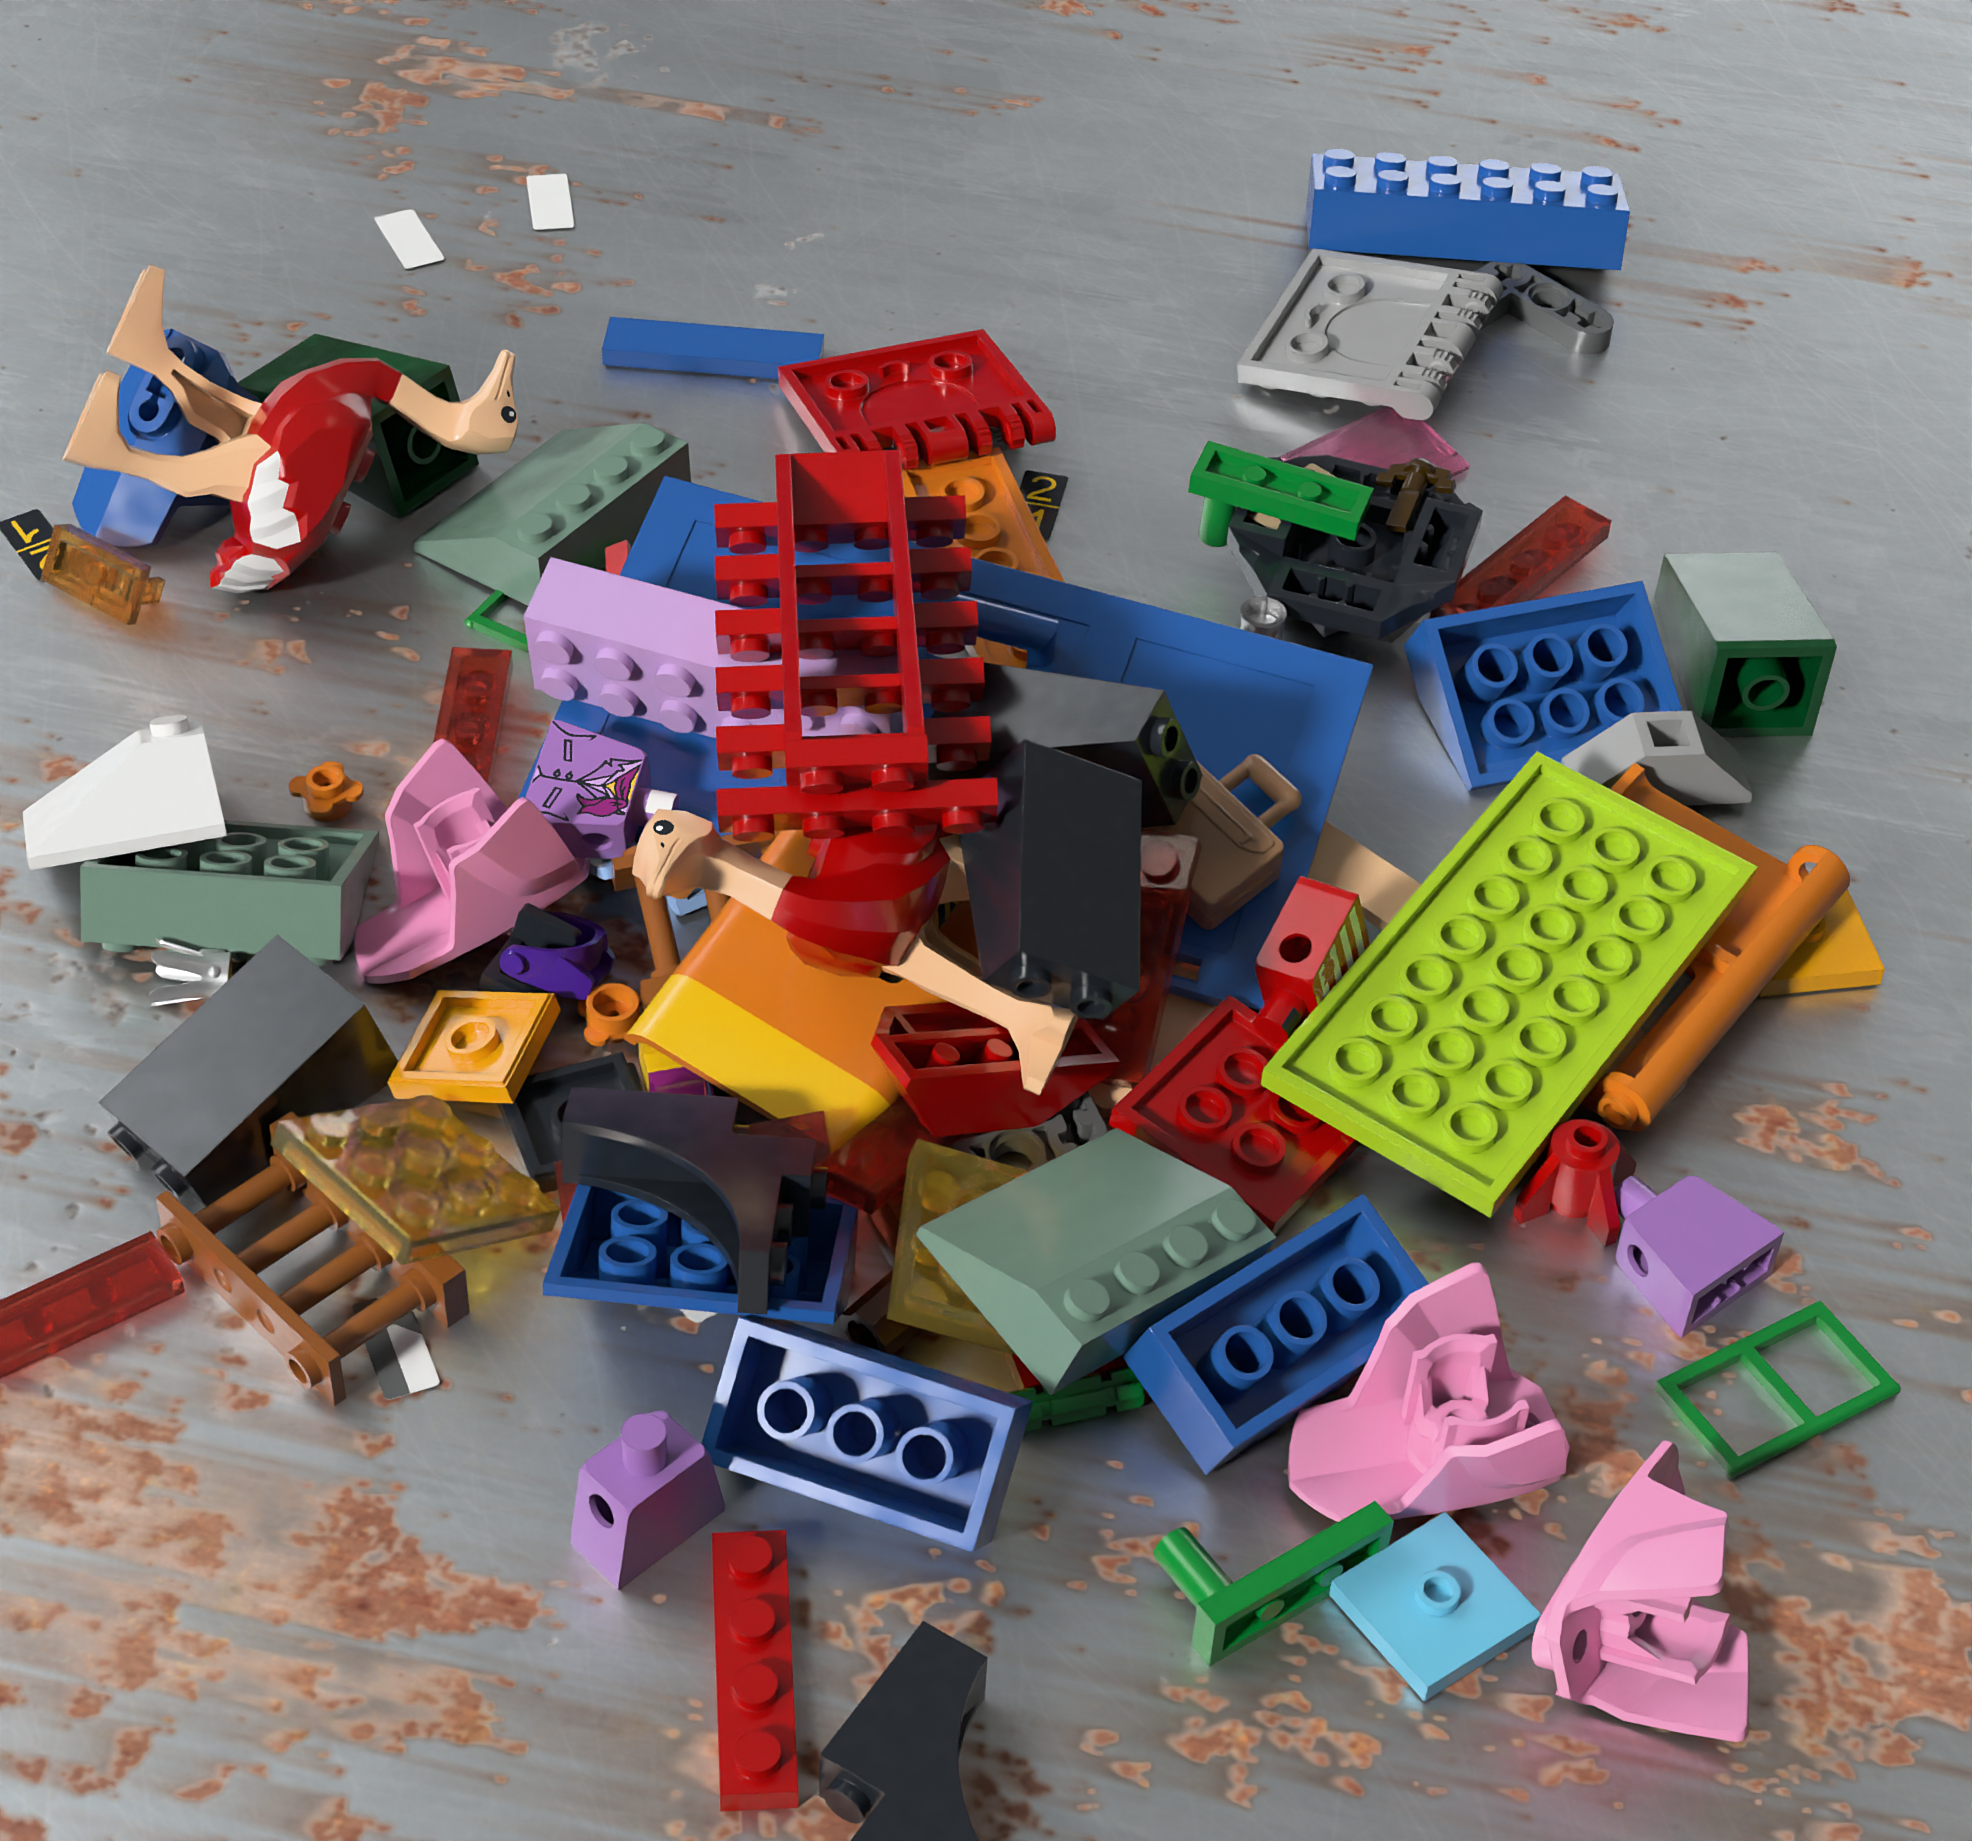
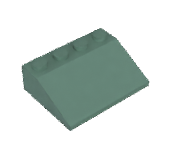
(559, 503)
(234, 892)
(1094, 1251)

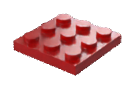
(1217, 1117)

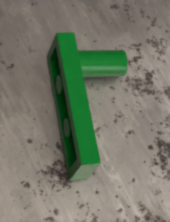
(1273, 488)
(1244, 1610)

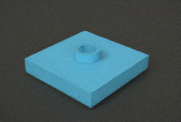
(1434, 1606)

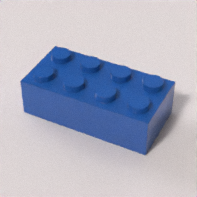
(1275, 1334)
(866, 1431)

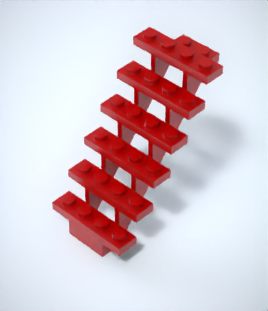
(854, 777)

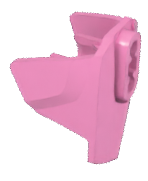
(458, 868)
(1431, 1416)
(1628, 1619)

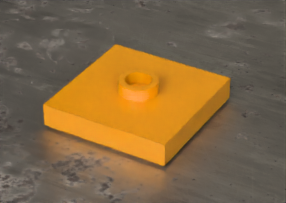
(1831, 956)
(475, 1046)

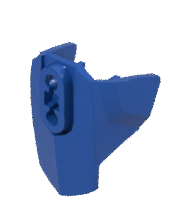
(129, 508)

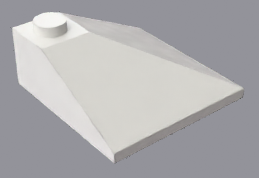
(131, 799)

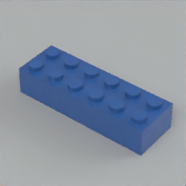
(1466, 210)

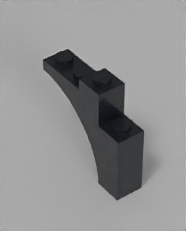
(704, 1169)
(903, 1744)

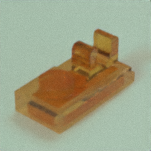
(99, 574)

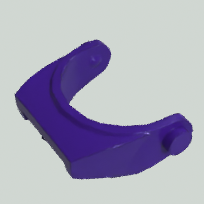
(563, 971)

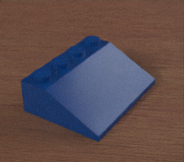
(1538, 677)
(649, 1257)

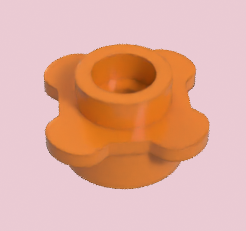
(326, 791)
(609, 1013)

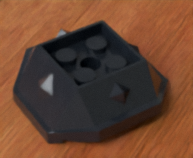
(1365, 584)

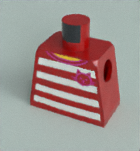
(1307, 954)

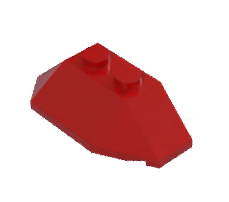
(967, 1073)

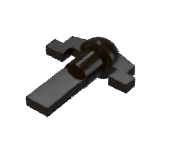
(1417, 476)

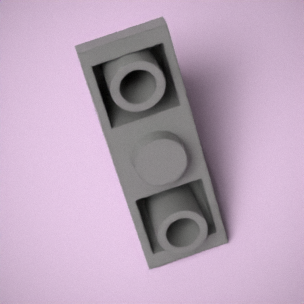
(1678, 755)

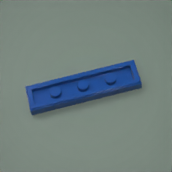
(706, 347)

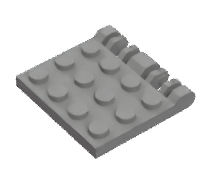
(1370, 331)

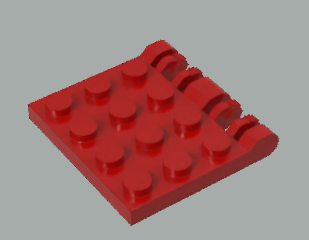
(919, 394)

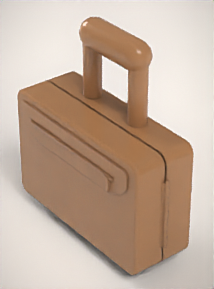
(1237, 848)

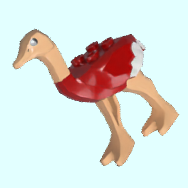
(281, 458)
(859, 915)

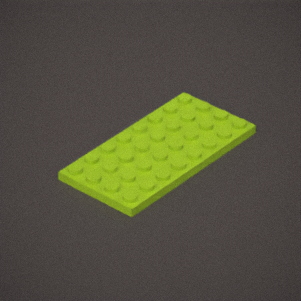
(1509, 982)

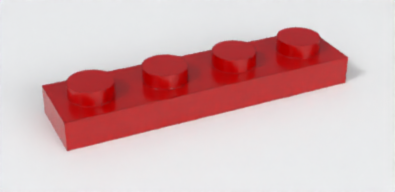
(754, 1671)

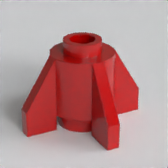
(1579, 1178)

